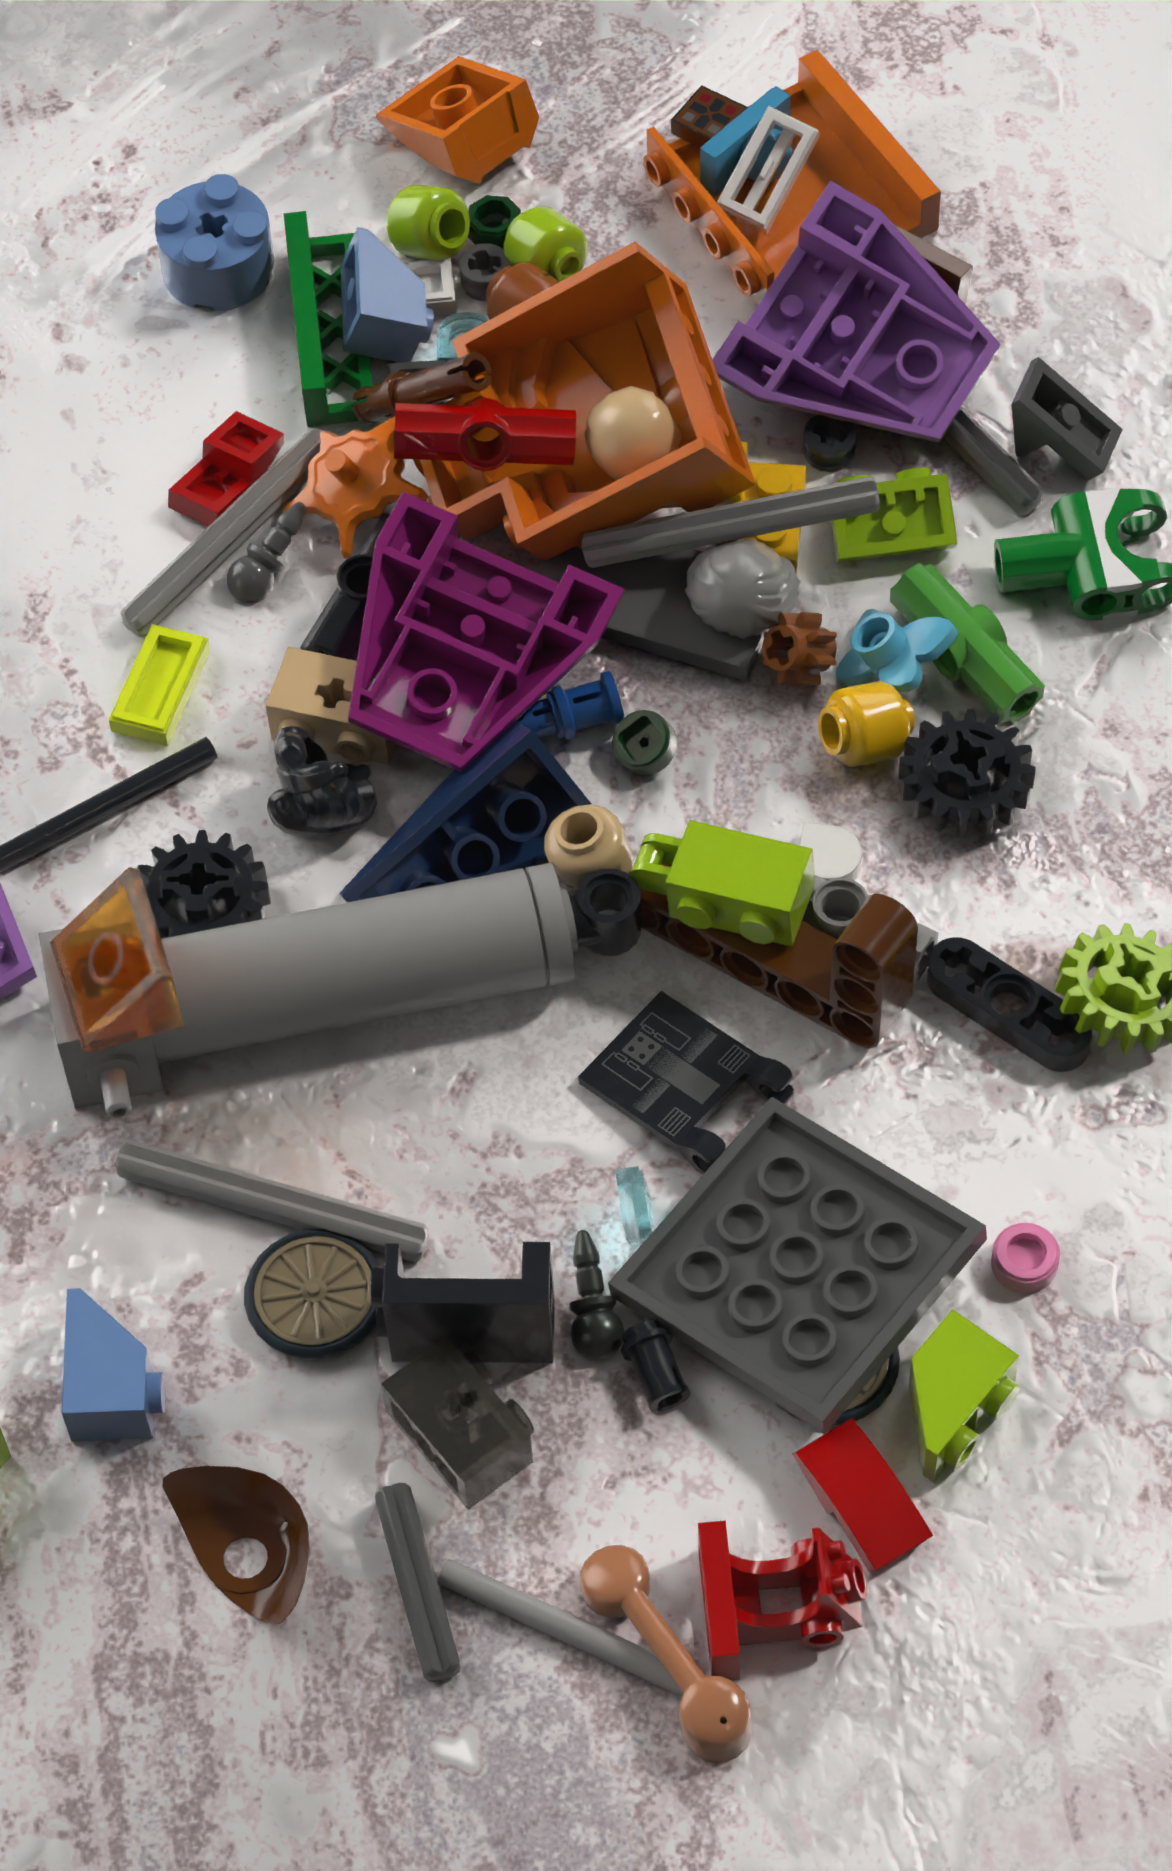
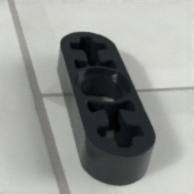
(960, 990)

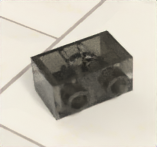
(467, 1456)

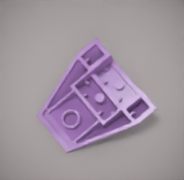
(859, 329)

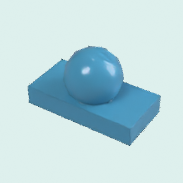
(725, 149)

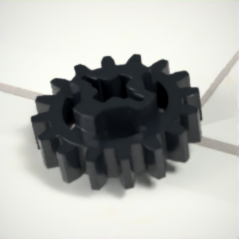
(962, 777)
(204, 885)

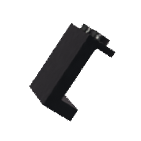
(487, 1316)

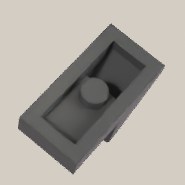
(1058, 415)

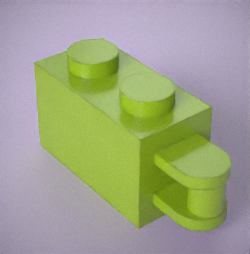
(729, 880)

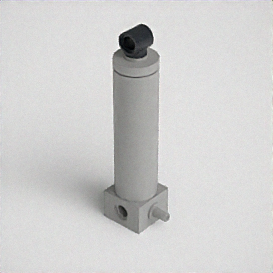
(355, 968)

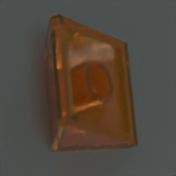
(116, 968)

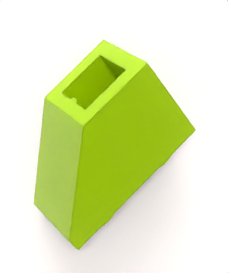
(954, 1387)

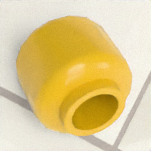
(865, 724)

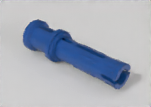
(575, 708)

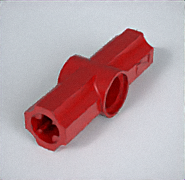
(523, 436)

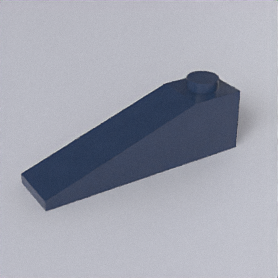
(475, 821)

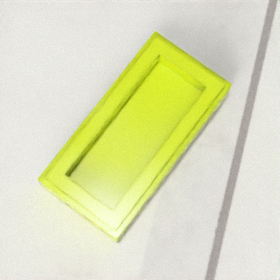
(159, 685)

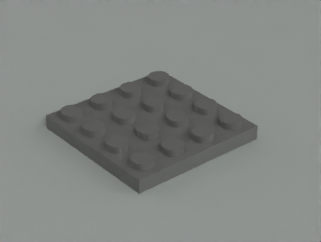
(798, 1263)

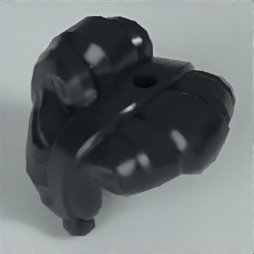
(317, 794)

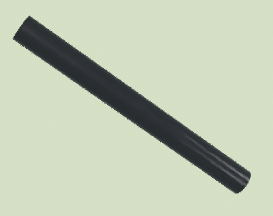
(106, 803)

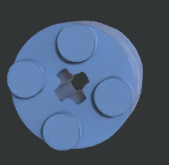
(214, 244)

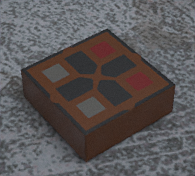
(704, 116)

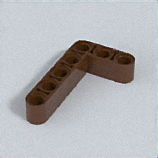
(841, 983)

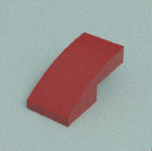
(230, 464)
(863, 1494)

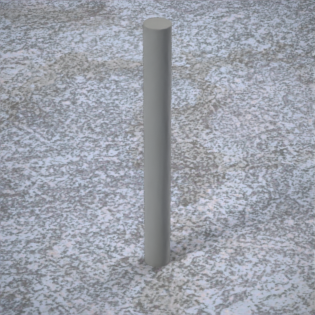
(556, 1623)

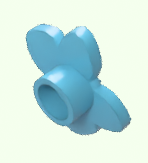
(894, 652)

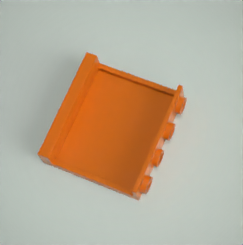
(851, 152)

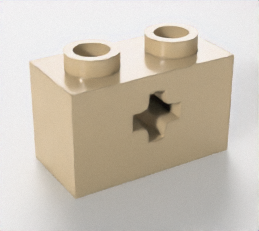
(316, 696)

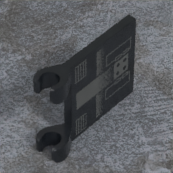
(675, 1072)

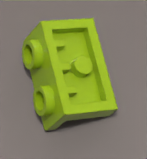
(911, 519)

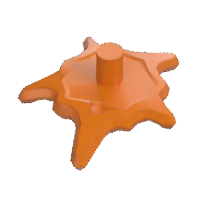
(355, 480)

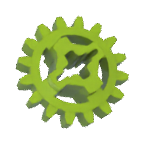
(1125, 989)

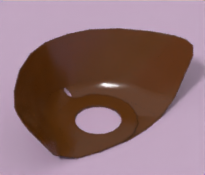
(237, 1503)

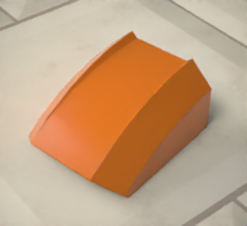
(464, 118)

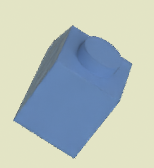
(381, 302)
(106, 1376)

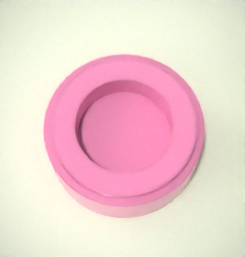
(1025, 1257)

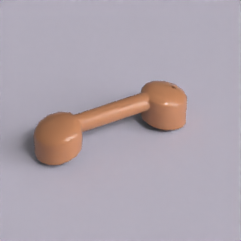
(618, 1585)

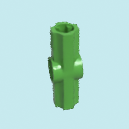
(980, 649)

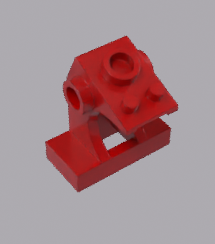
(828, 1584)

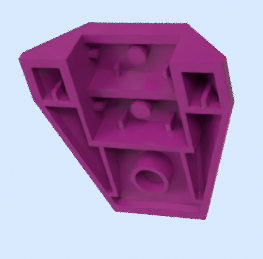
(463, 636)

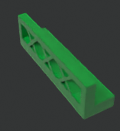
(310, 318)

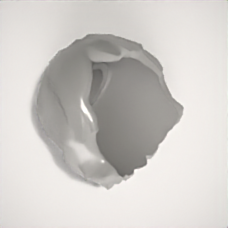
(741, 587)

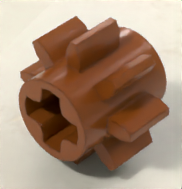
(799, 648)

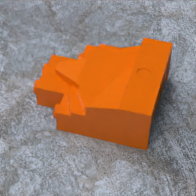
(567, 350)

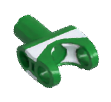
(1090, 555)

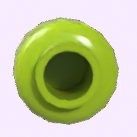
(428, 222)
(547, 241)

